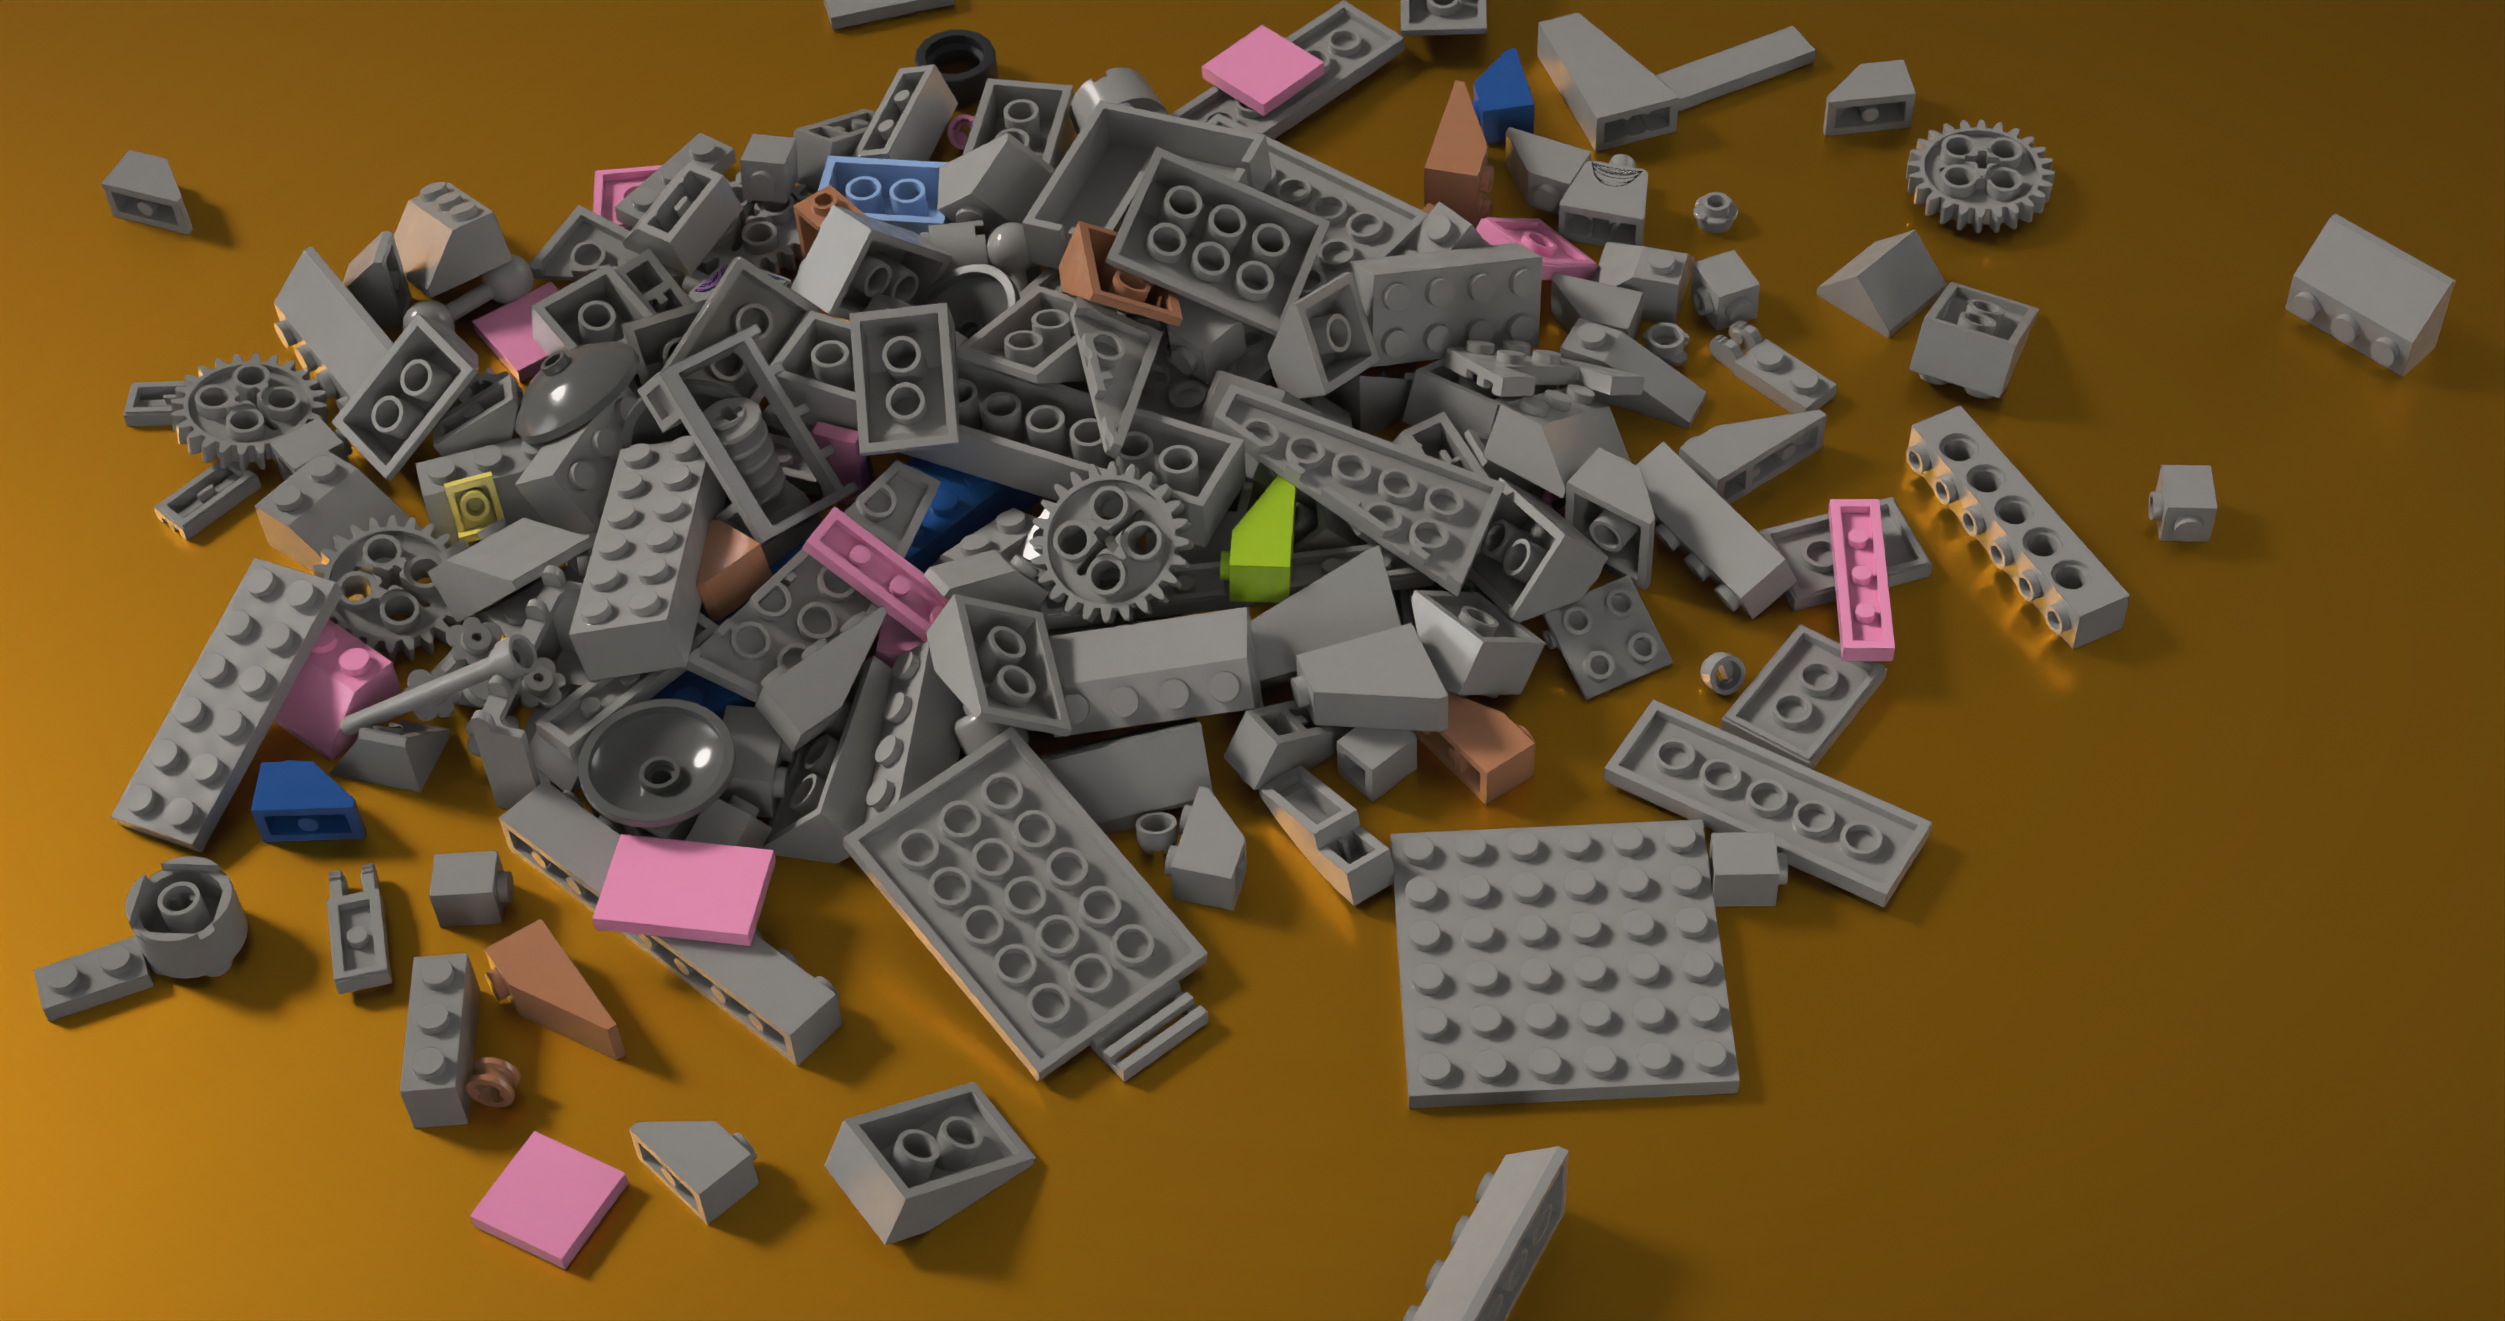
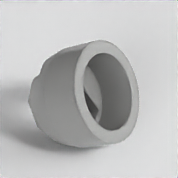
(1729, 667)
(1156, 832)

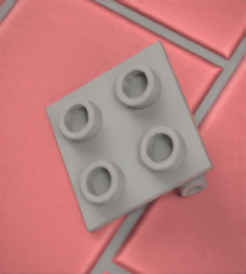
(1607, 638)

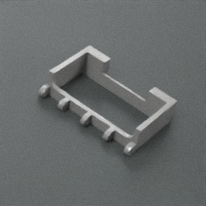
(673, 403)
(506, 749)

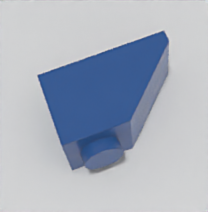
(1503, 98)
(303, 804)

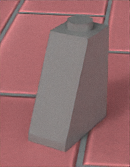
(1373, 683)

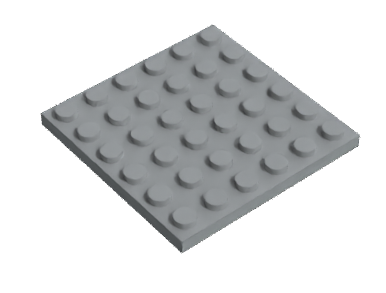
(1560, 965)

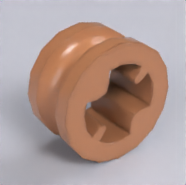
(493, 1082)

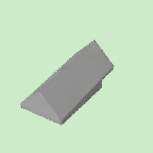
(1134, 773)

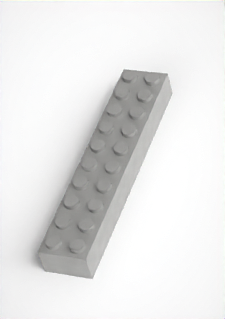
(1029, 431)

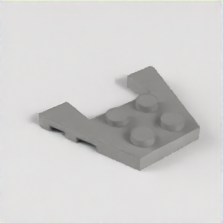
(1517, 370)

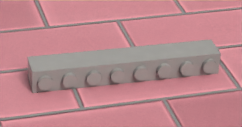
(750, 983)

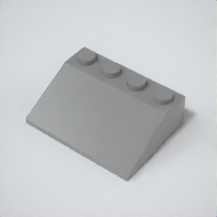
(1217, 241)

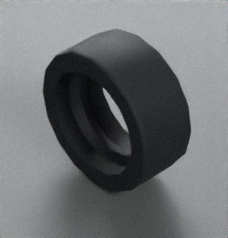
(961, 47)

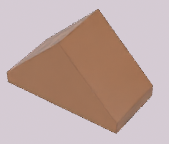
(729, 570)

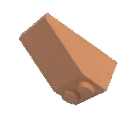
(1458, 161)
(1090, 278)

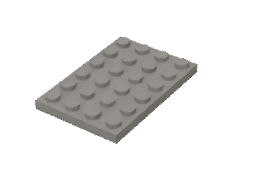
(1024, 901)

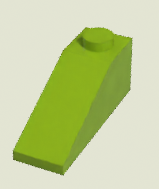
(1263, 548)

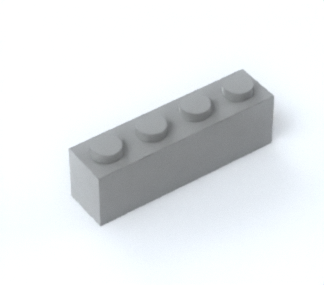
(1713, 535)
(916, 731)

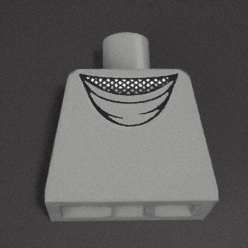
(1605, 203)

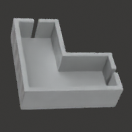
(1109, 161)

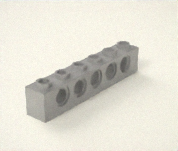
(2017, 527)

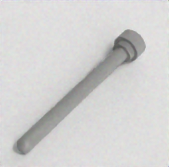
(509, 658)

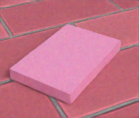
(684, 890)

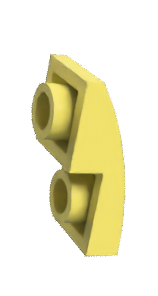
(473, 505)

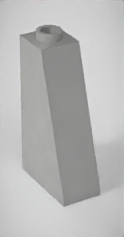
(1604, 85)
(1332, 610)

